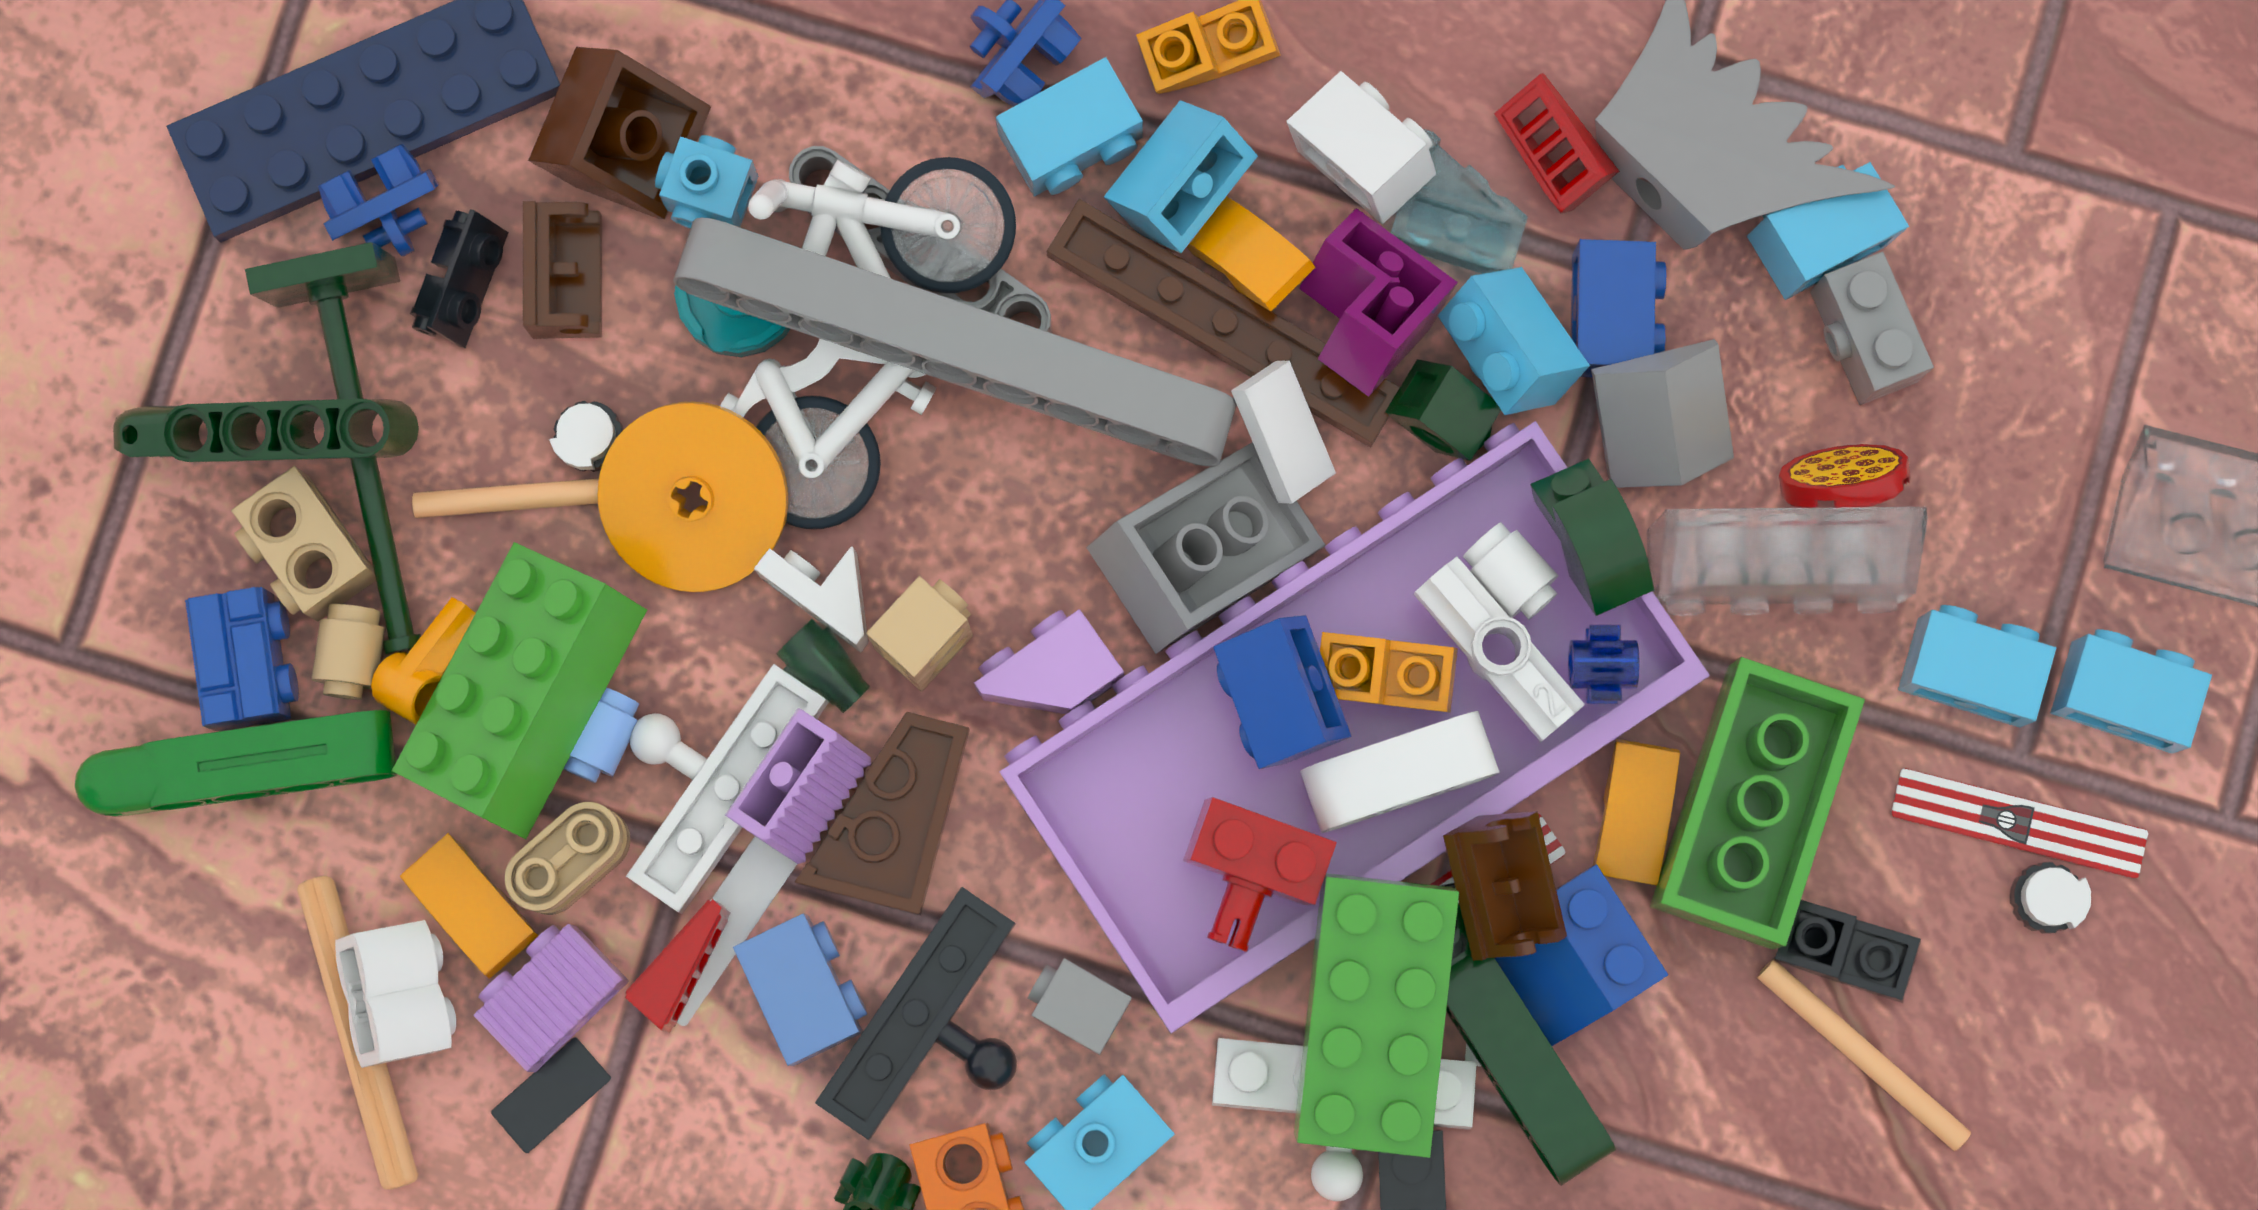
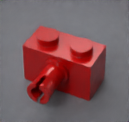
(1256, 861)

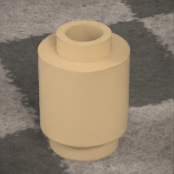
(348, 650)

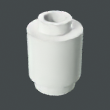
(1512, 571)

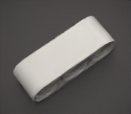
(1399, 771)

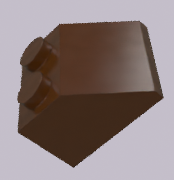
(614, 128)

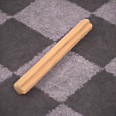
(371, 1083)

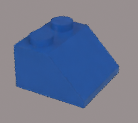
(1589, 970)

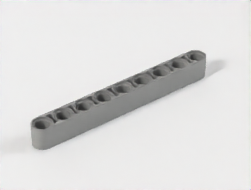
(954, 342)

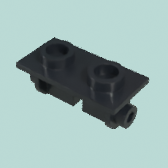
(471, 252)

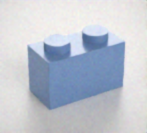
(800, 988)

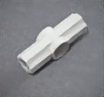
(1469, 615)

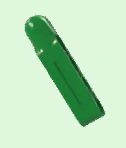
(239, 764)

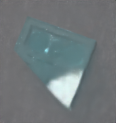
(1460, 218)

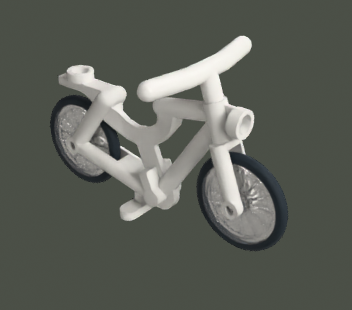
(944, 231)

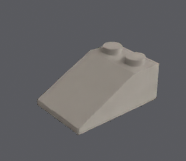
(1202, 548)

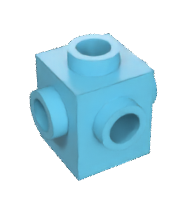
(706, 181)

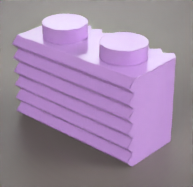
(799, 786)
(549, 995)

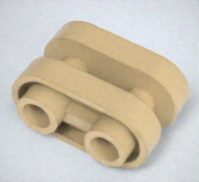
(567, 858)

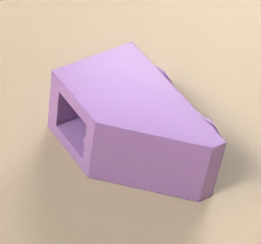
(1054, 671)

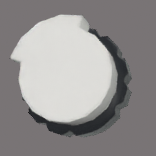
(585, 435)
(2050, 898)

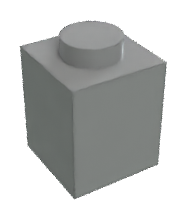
(1078, 1004)

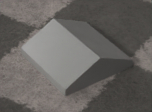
(1663, 416)

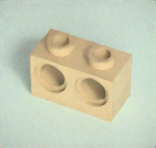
(314, 536)
(922, 631)

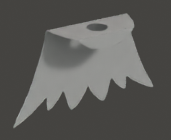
(1705, 142)

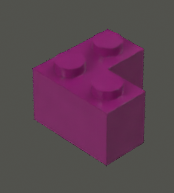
(1379, 293)

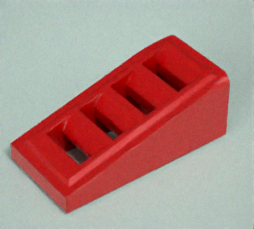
(1598, 165)
(672, 976)

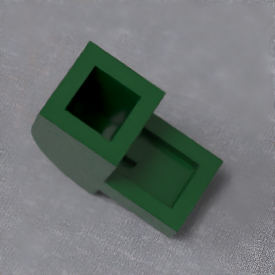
(1596, 536)

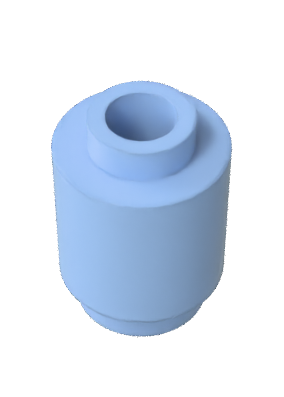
(604, 737)

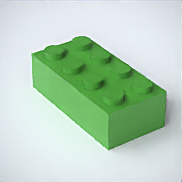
(520, 689)
(1757, 803)
(1376, 1015)

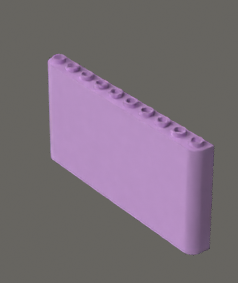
(1132, 775)

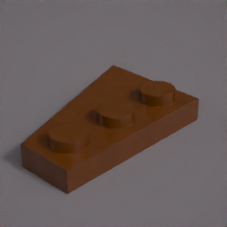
(895, 820)

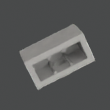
(1870, 328)

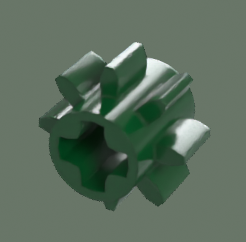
(877, 1185)

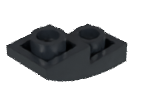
(1850, 951)

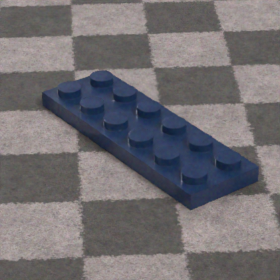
(404, 86)

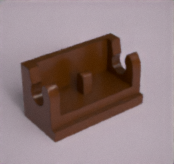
(562, 270)
(1504, 885)

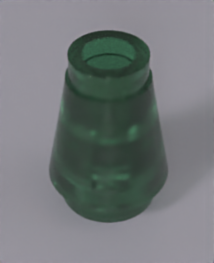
(823, 665)

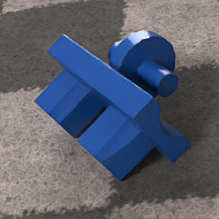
(1039, 29)
(351, 210)

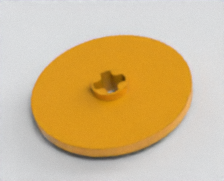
(648, 515)

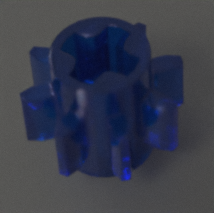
(1603, 664)

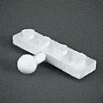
(696, 828)
(1268, 1080)

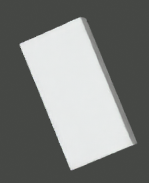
(1283, 431)

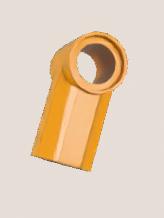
(408, 680)

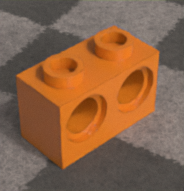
(944, 1192)

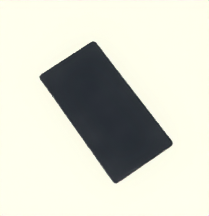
(551, 1095)

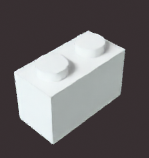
(1363, 146)

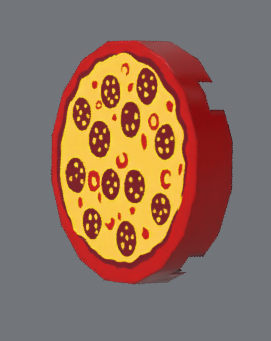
(1847, 474)

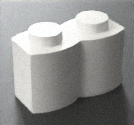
(394, 993)

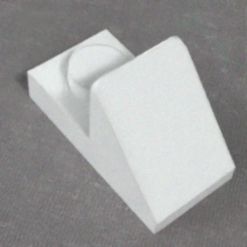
(833, 603)

